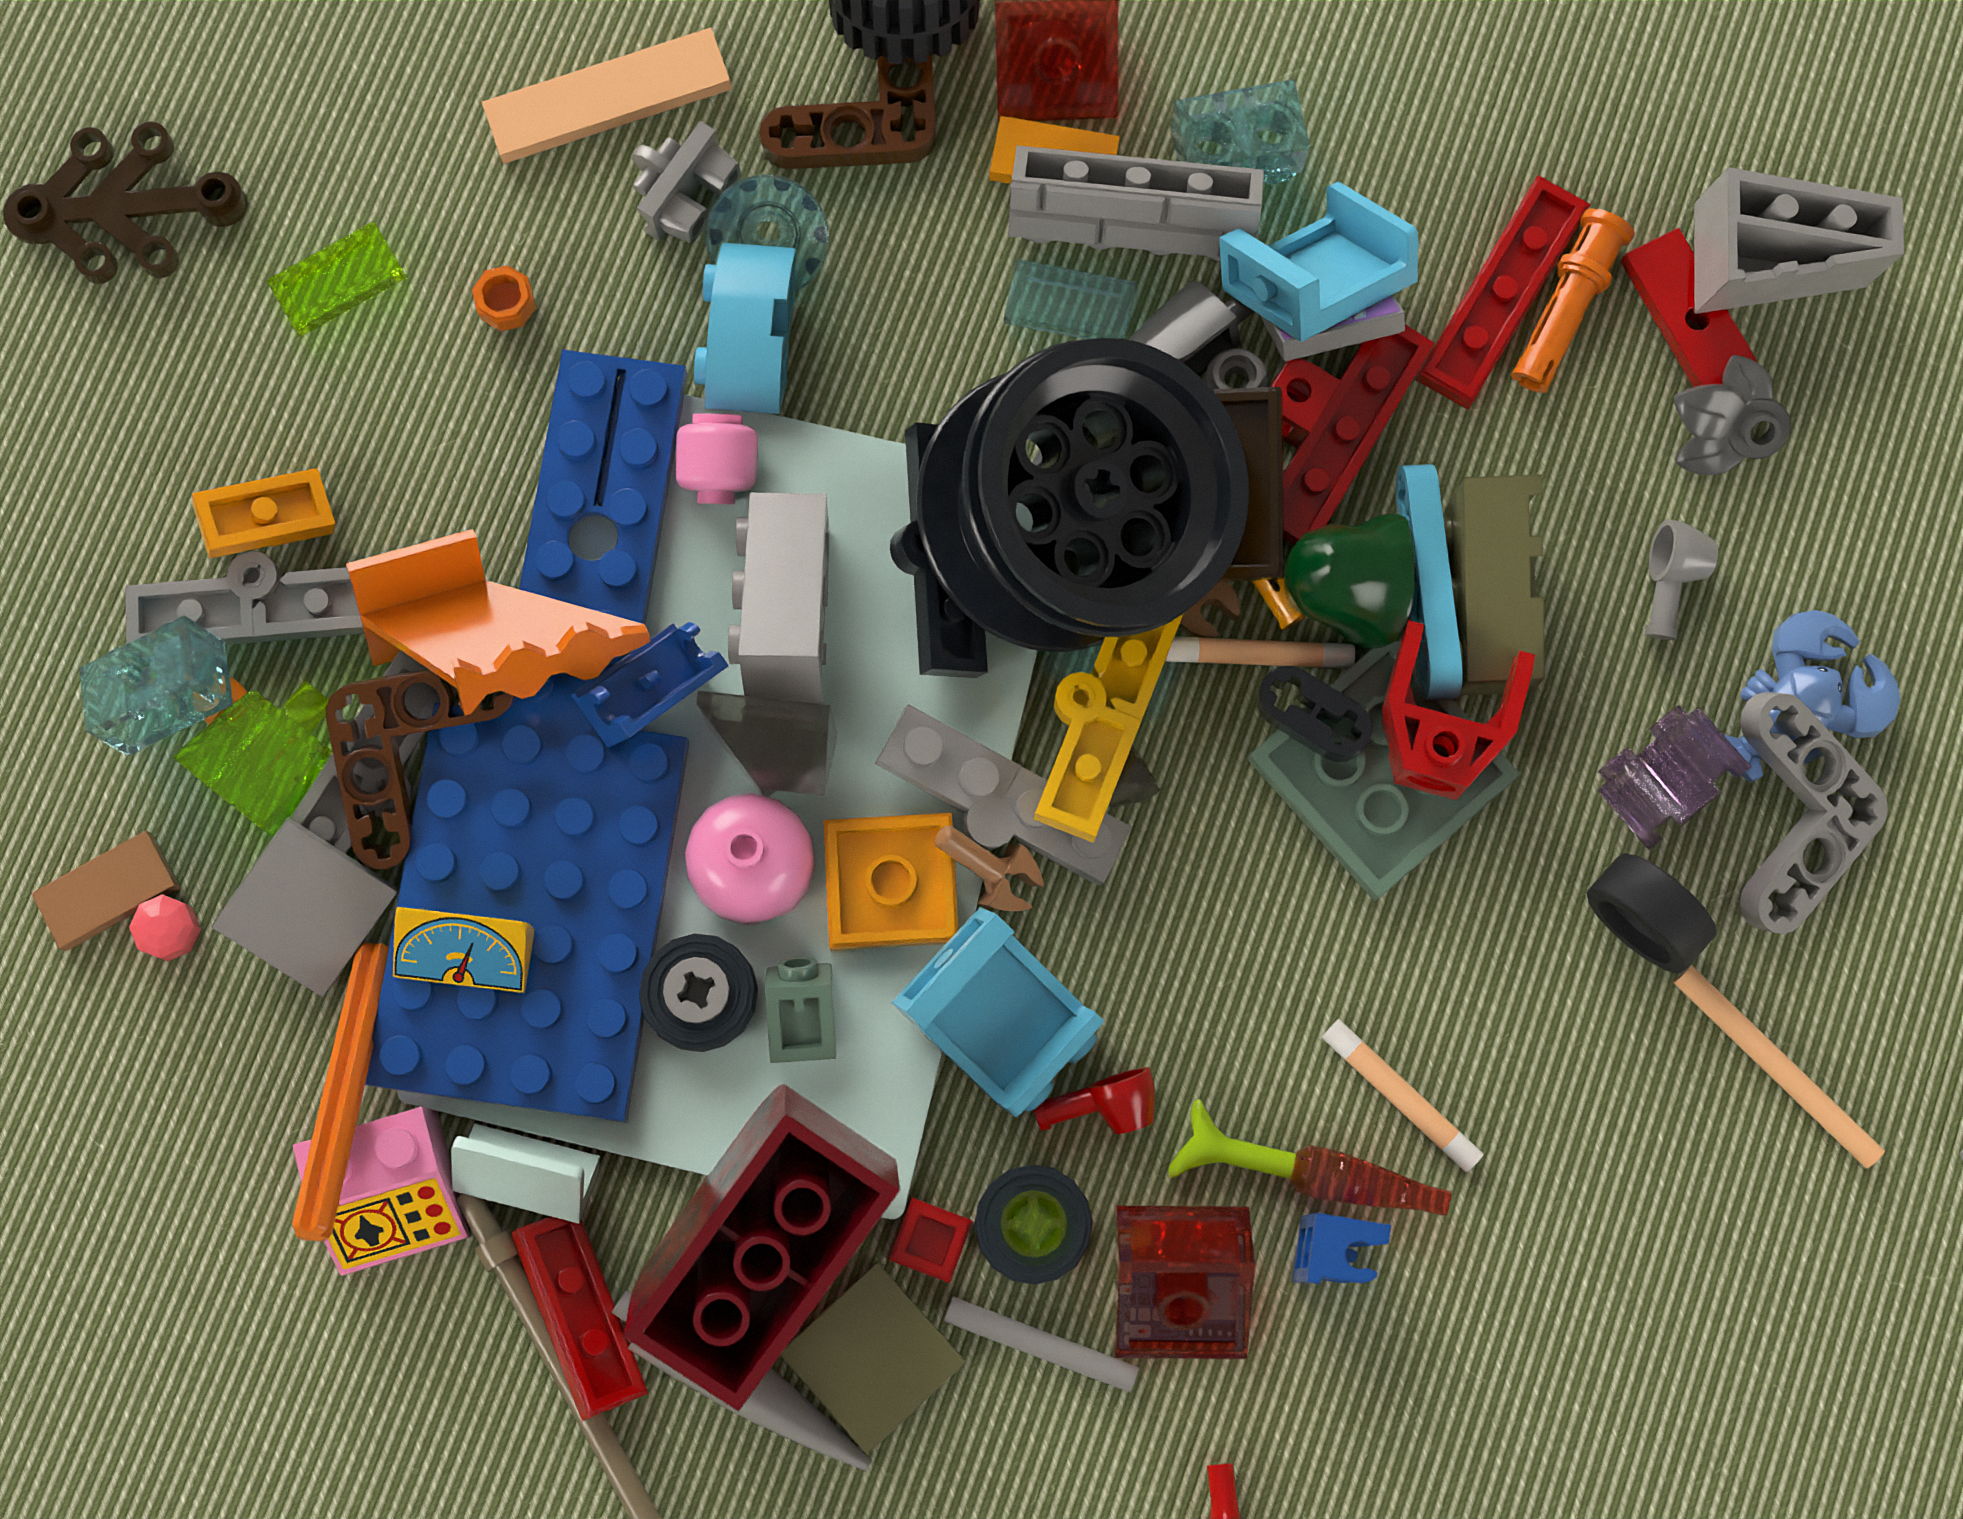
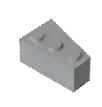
(1788, 239)
(782, 596)

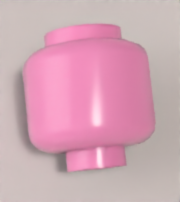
(716, 457)

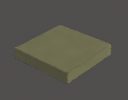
(872, 1358)

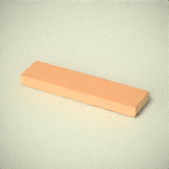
(606, 95)

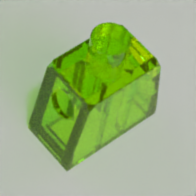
(261, 754)

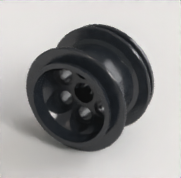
(1160, 469)

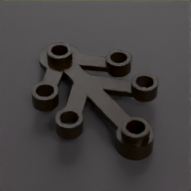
(115, 203)

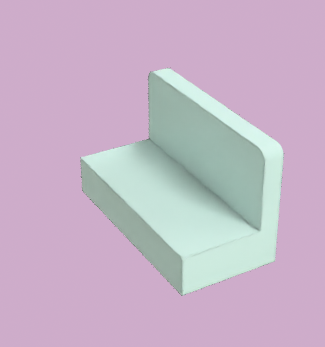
(523, 1172)

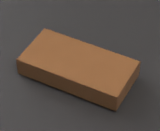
(105, 890)

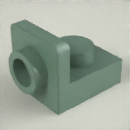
(800, 1010)

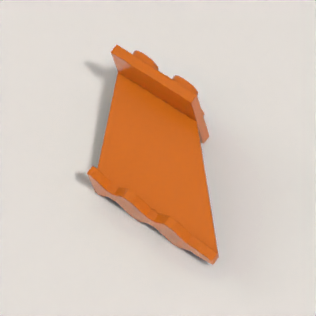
(475, 631)

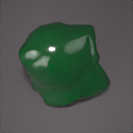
(1355, 579)

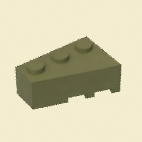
(1495, 579)

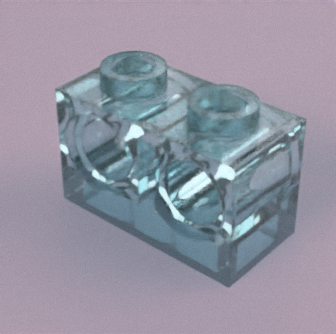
(1233, 122)

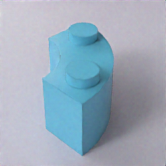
(747, 328)

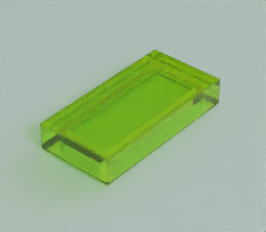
(336, 278)

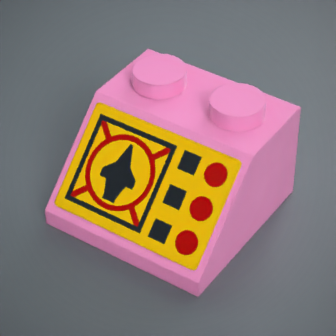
(393, 1192)

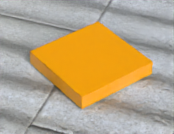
(889, 882)

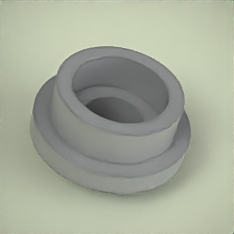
(1238, 362)

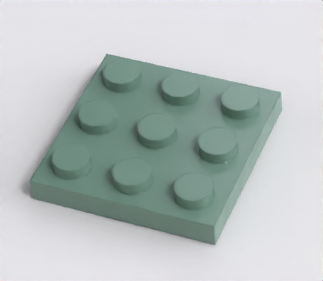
(1354, 805)

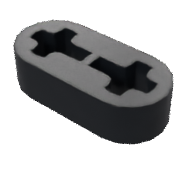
(1321, 700)

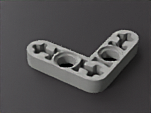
(1824, 819)

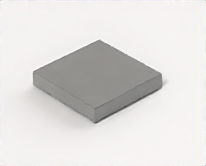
(304, 907)

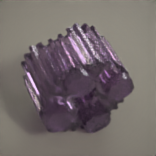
(1670, 774)

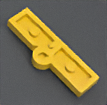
(1103, 722)

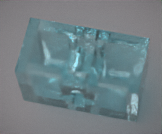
(155, 686)

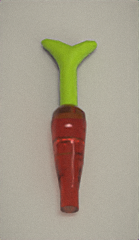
(1311, 1170)

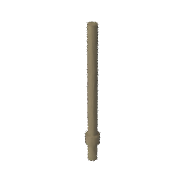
(500, 1254)

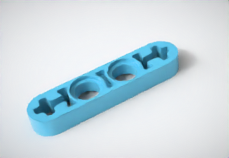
(1433, 600)

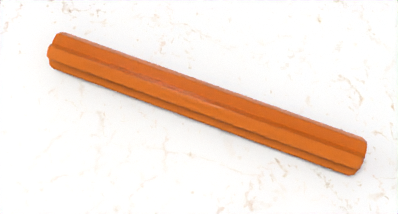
(341, 1097)

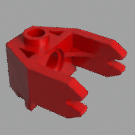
(1415, 730)

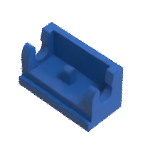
(647, 683)
(1324, 1249)

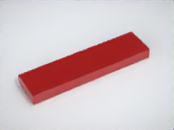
(1502, 292)

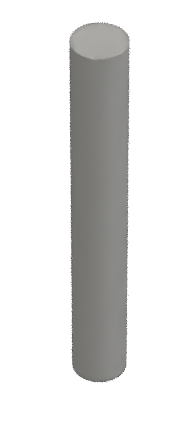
(1041, 1344)

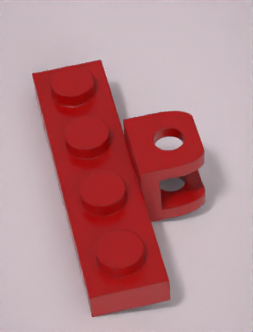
(1339, 422)

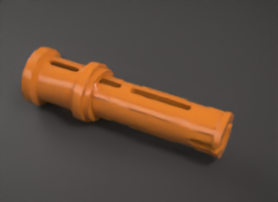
(1581, 277)

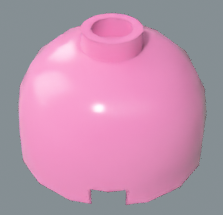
(750, 858)

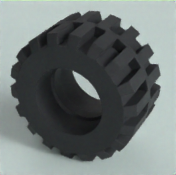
(904, 26)

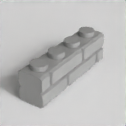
(1131, 201)

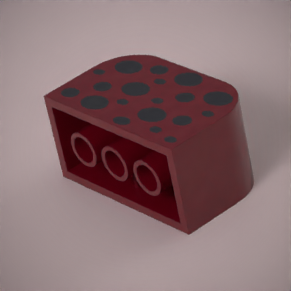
(759, 1245)

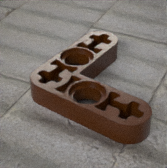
(879, 119)
(389, 720)

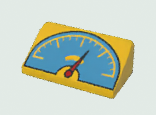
(462, 949)

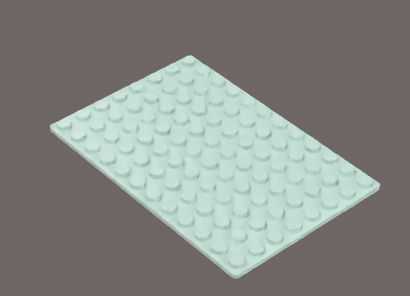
(885, 1069)

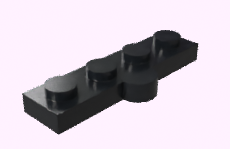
(946, 637)

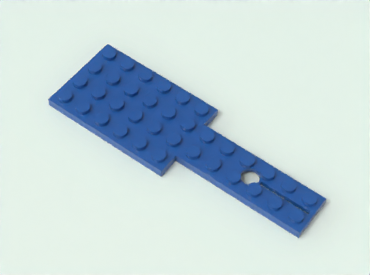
(542, 816)

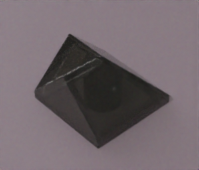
(774, 740)

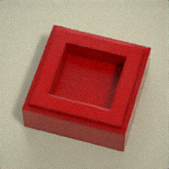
(930, 1240)

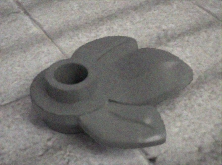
(1724, 416)

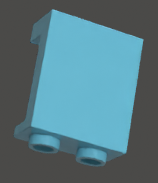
(1325, 268)
(999, 1013)

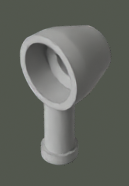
(1675, 557)

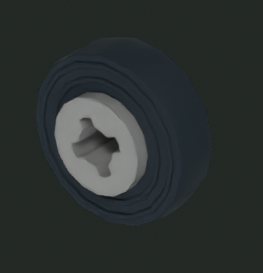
(710, 1012)

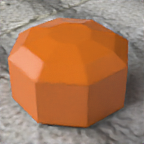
(504, 298)

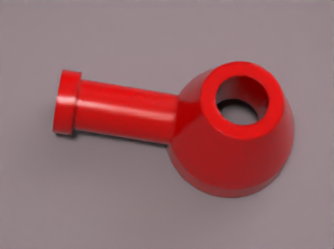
(1121, 1099)

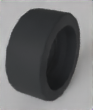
(1651, 913)

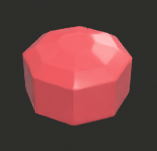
(165, 928)

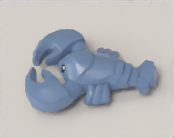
(1820, 687)

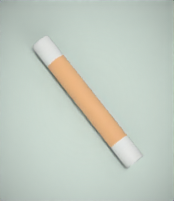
(1261, 652)
(1402, 1095)

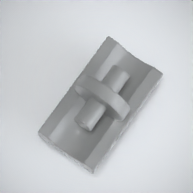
(673, 177)

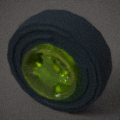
(1047, 1210)

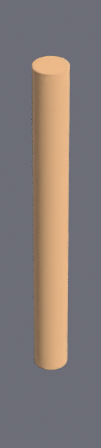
(1779, 1067)

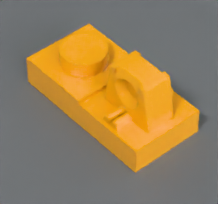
(263, 513)

